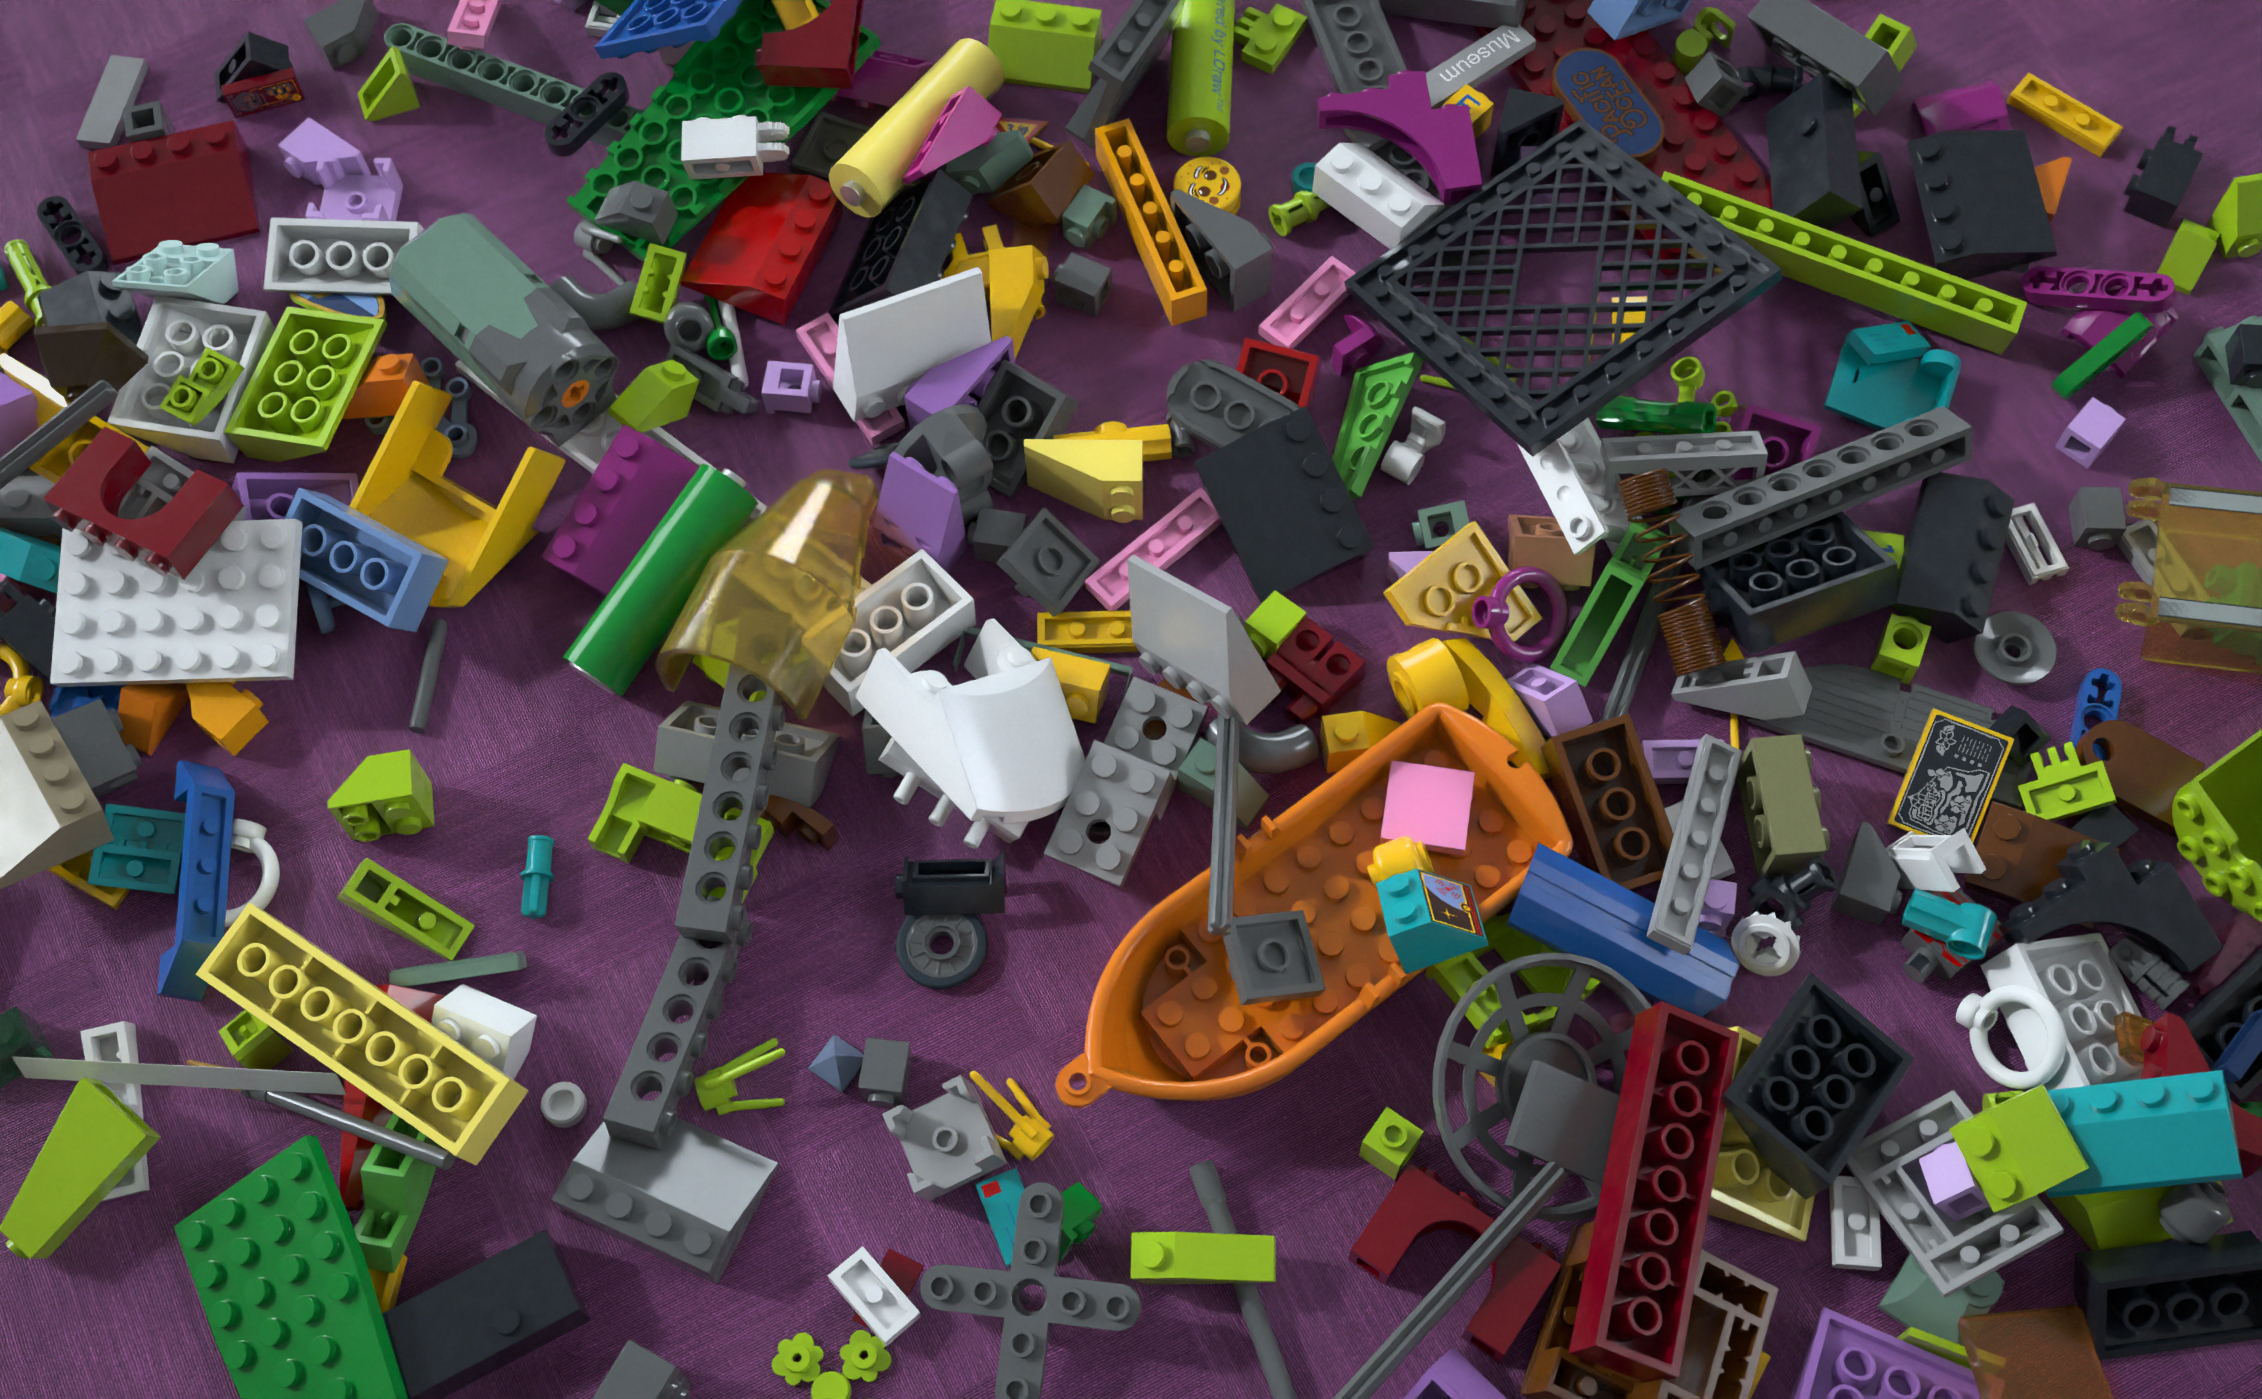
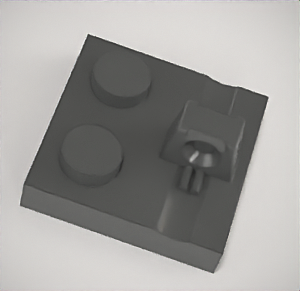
(1048, 562)
(1273, 958)

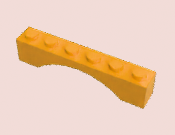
(226, 713)

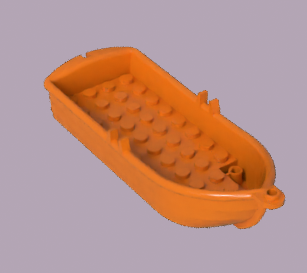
(1166, 1002)

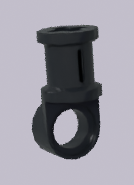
(1770, 80)

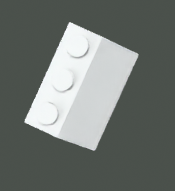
(1373, 193)

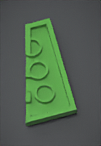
(1369, 417)

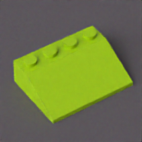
(303, 384)

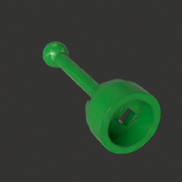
(719, 335)

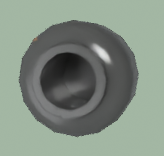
(688, 326)
(2194, 1211)

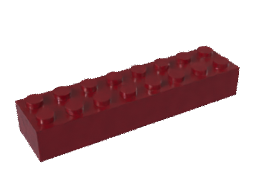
(1655, 1195)

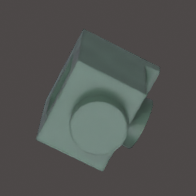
(1088, 217)
(1452, 515)

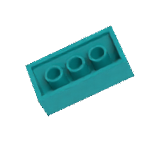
(2150, 1133)

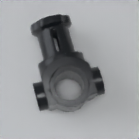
(1792, 891)

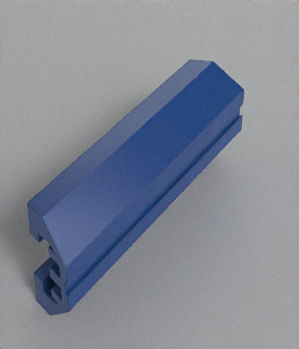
(1605, 922)

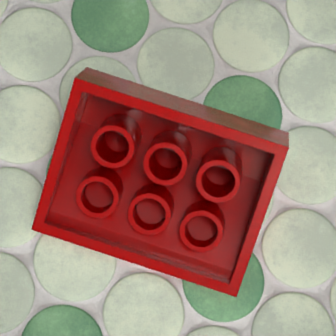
(765, 243)

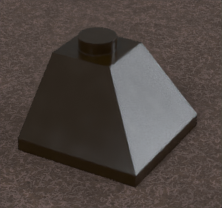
(84, 354)

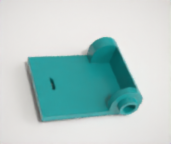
(1892, 389)

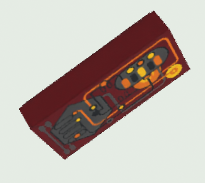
(263, 92)

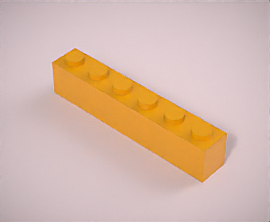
(1151, 222)

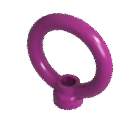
(1493, 612)

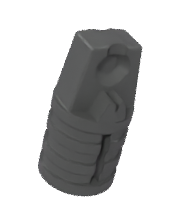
(2148, 971)

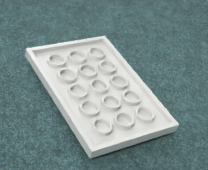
(218, 625)

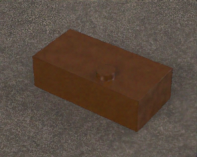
(1611, 802)

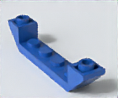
(202, 878)

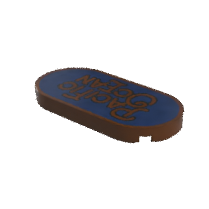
(1608, 100)

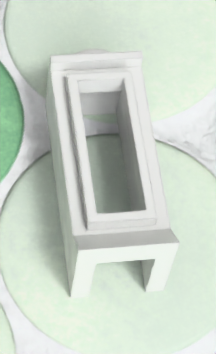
(1931, 860)

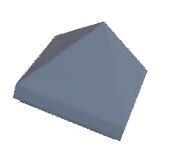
(837, 1063)

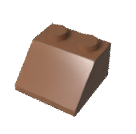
(1542, 544)

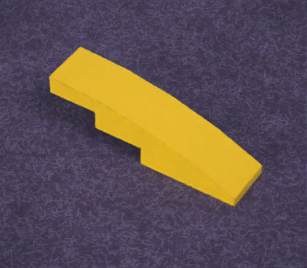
(1499, 704)

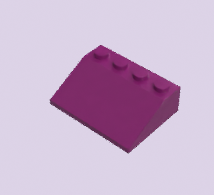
(618, 510)

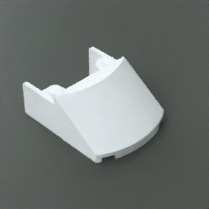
(988, 743)

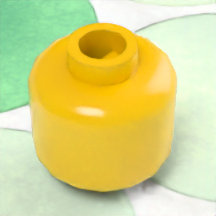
(1398, 858)

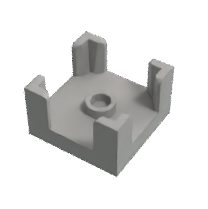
(946, 1140)

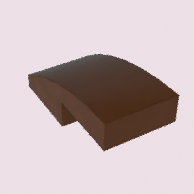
(791, 816)

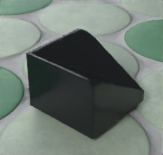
(2025, 731)

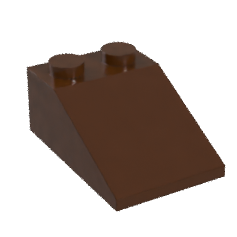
(2021, 855)

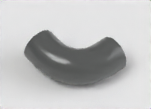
(599, 311)
(1272, 751)

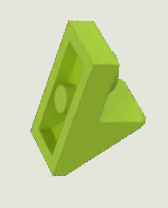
(2188, 255)

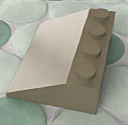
(44, 798)

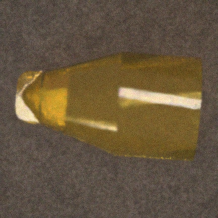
(781, 590)

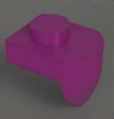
(1356, 348)

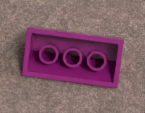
(884, 79)

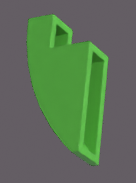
(1607, 605)
(393, 1197)

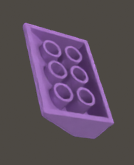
(1864, 1363)

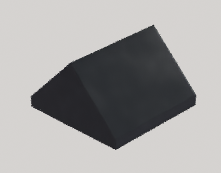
(1525, 121)

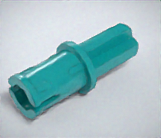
(537, 876)

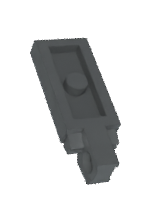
(716, 386)

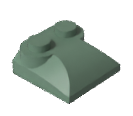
(1918, 1303)

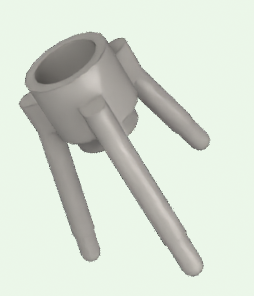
(596, 242)

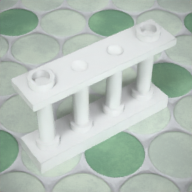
(1572, 483)

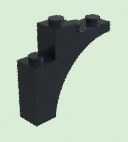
(2140, 899)

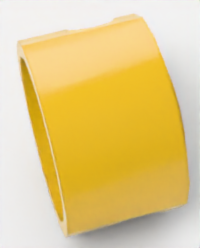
(1426, 677)

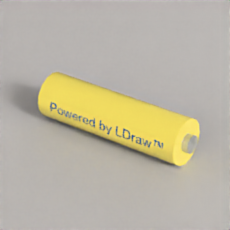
(873, 167)

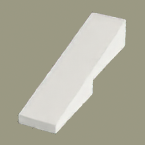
(119, 1044)

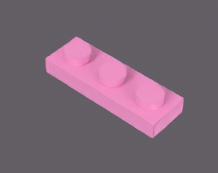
(472, 23)
(1307, 305)

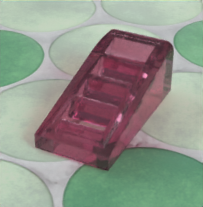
(2239, 941)

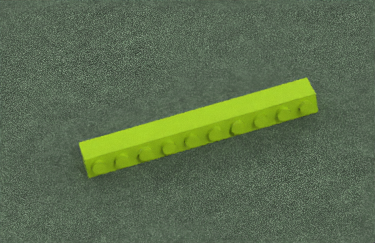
(1865, 272)

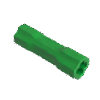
(1658, 416)

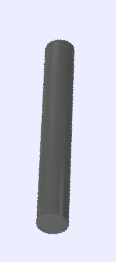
(428, 676)

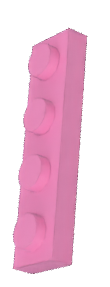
(820, 342)
(1158, 546)

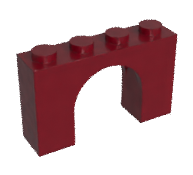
(167, 540)
(1423, 1206)

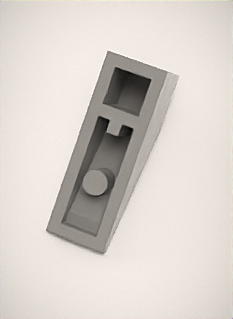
(1750, 687)

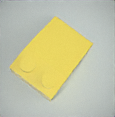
(1089, 474)

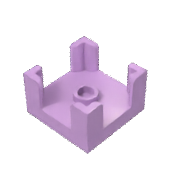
(357, 195)

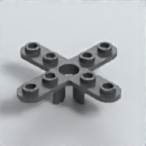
(1000, 1295)

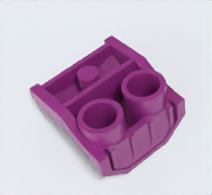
(1963, 110)
(2093, 325)

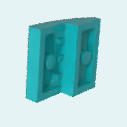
(143, 852)

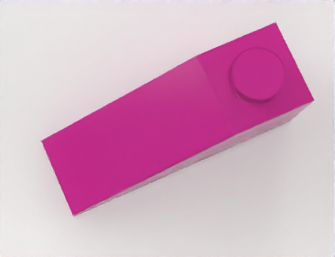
(961, 126)

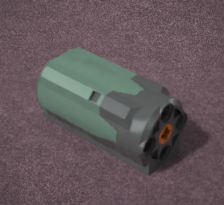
(505, 326)

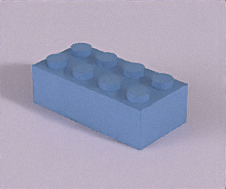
(364, 561)

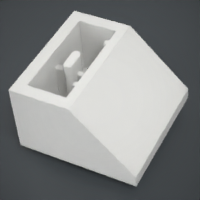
(486, 1027)

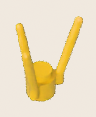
(1029, 1135)

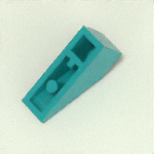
(29, 560)

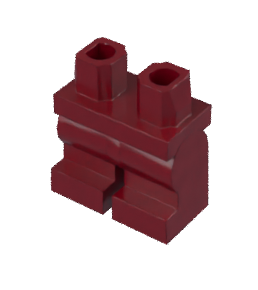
(1313, 671)

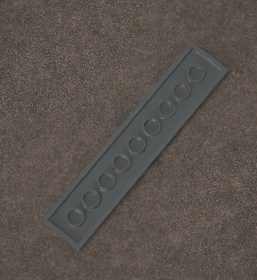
(1359, 57)

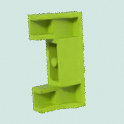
(660, 810)

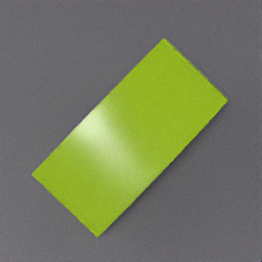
(204, 388)

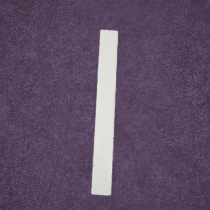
(181, 1075)

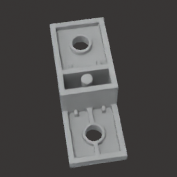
(1126, 782)

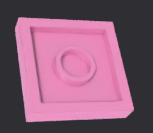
(1428, 806)

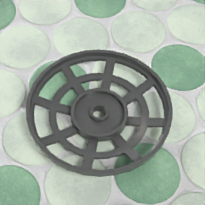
(1513, 1067)

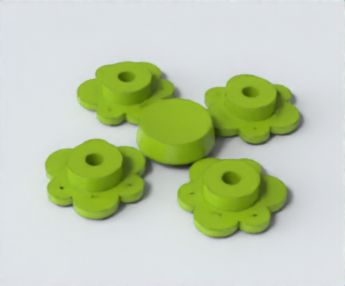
(831, 1384)

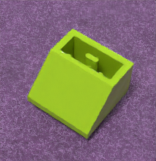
(384, 797)

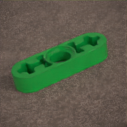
(2102, 355)

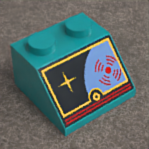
(1429, 918)

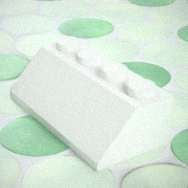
(334, 255)
(907, 612)

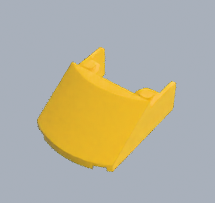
(414, 498)

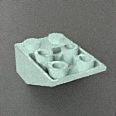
(183, 272)

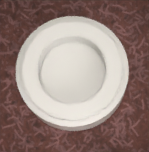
(564, 1104)

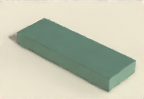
(458, 969)

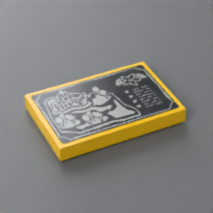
(1950, 777)

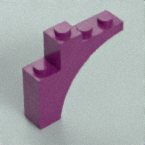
(1403, 114)

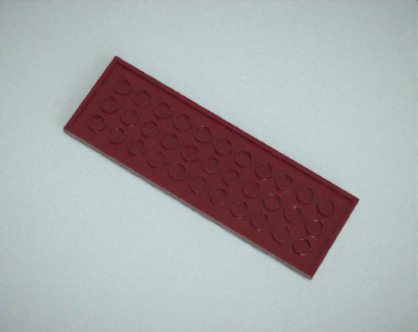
(1694, 138)

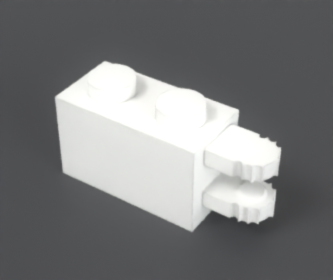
(731, 146)

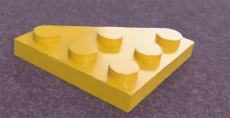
(1448, 581)

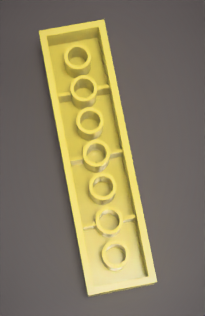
(363, 1034)

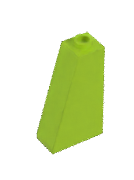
(76, 1169)

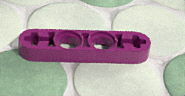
(2096, 294)

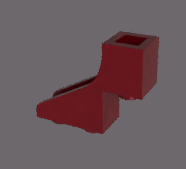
(2172, 1052)

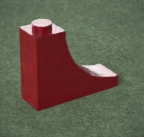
(815, 53)

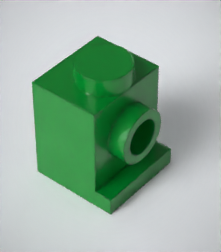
(1078, 1218)

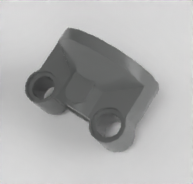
(952, 448)

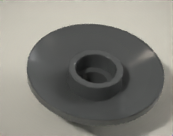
(2025, 638)

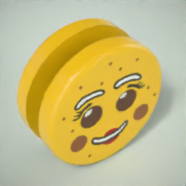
(1211, 182)

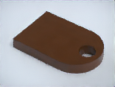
(2140, 770)

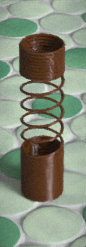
(1691, 627)

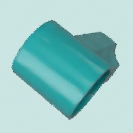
(1963, 926)

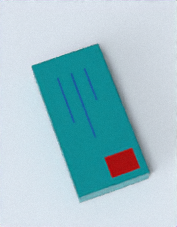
(1888, 342)
(1001, 1201)

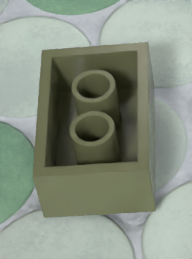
(1780, 805)

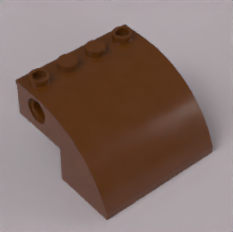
(1720, 1345)

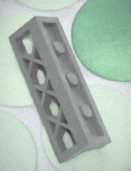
(1685, 457)

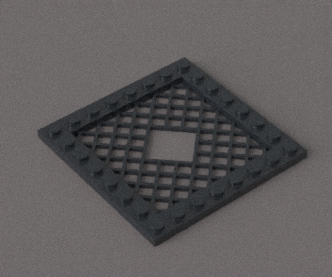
(1579, 148)

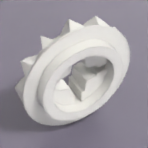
(1771, 960)

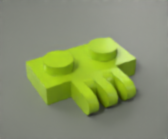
(1268, 36)
(2066, 787)

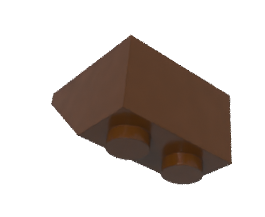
(1043, 186)

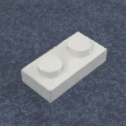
(1854, 1227)
(874, 1296)

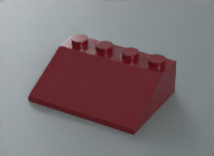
(174, 188)

